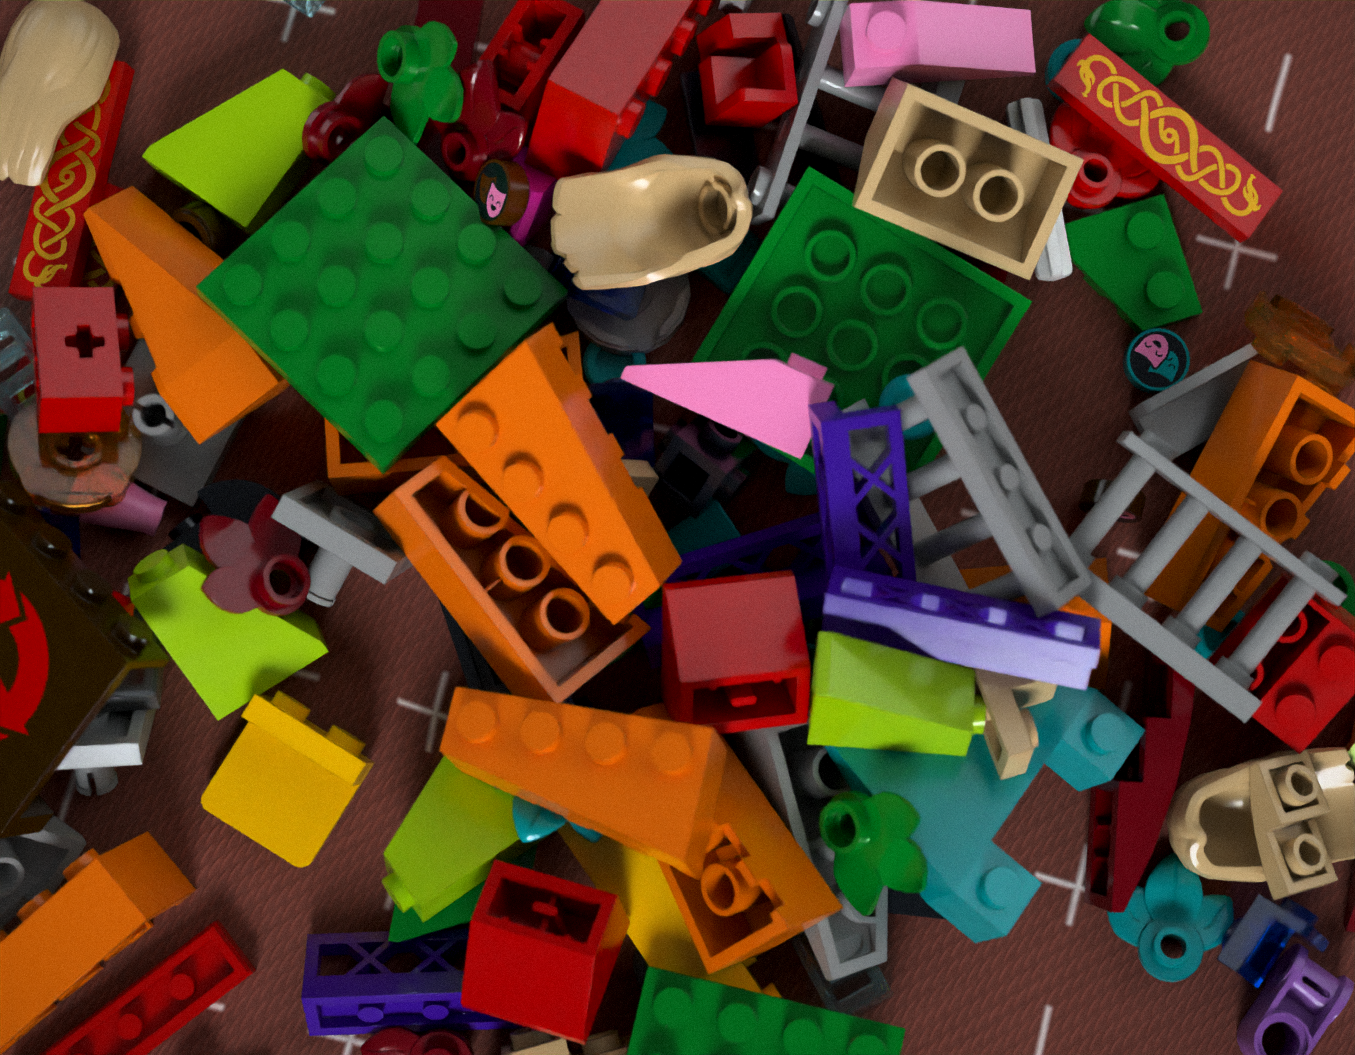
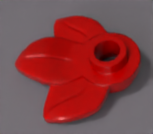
(1113, 166)

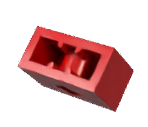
(529, 50)
(78, 359)

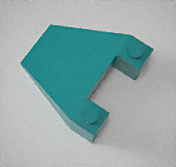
(967, 803)

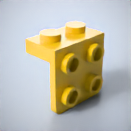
(286, 779)

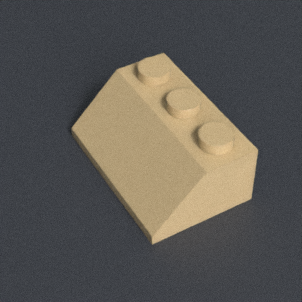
(962, 178)

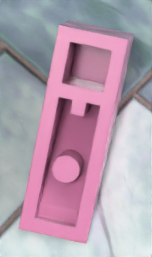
(934, 42)
(750, 396)

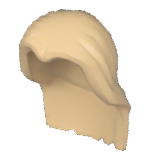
(48, 77)
(649, 220)
(1214, 823)

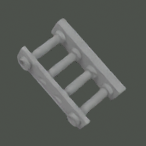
(768, 184)
(998, 480)
(1178, 637)

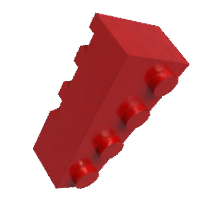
(606, 81)

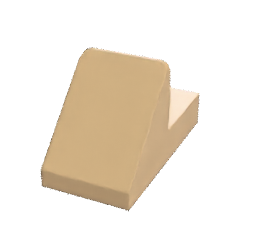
(1007, 730)

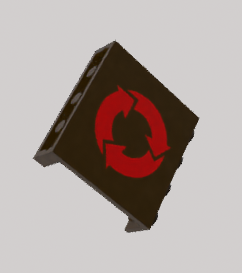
(59, 655)

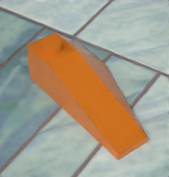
(200, 360)

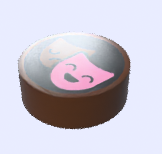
(501, 192)

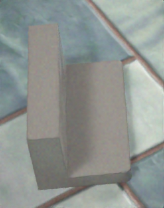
(1191, 408)

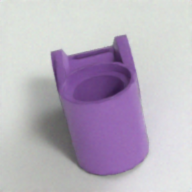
(1294, 1004)

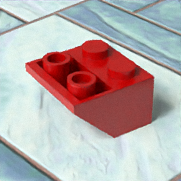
(735, 652)
(1305, 672)
(541, 951)

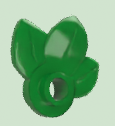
(1139, 37)
(421, 76)
(873, 846)

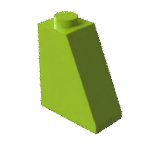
(245, 150)
(219, 651)
(890, 699)
(449, 841)

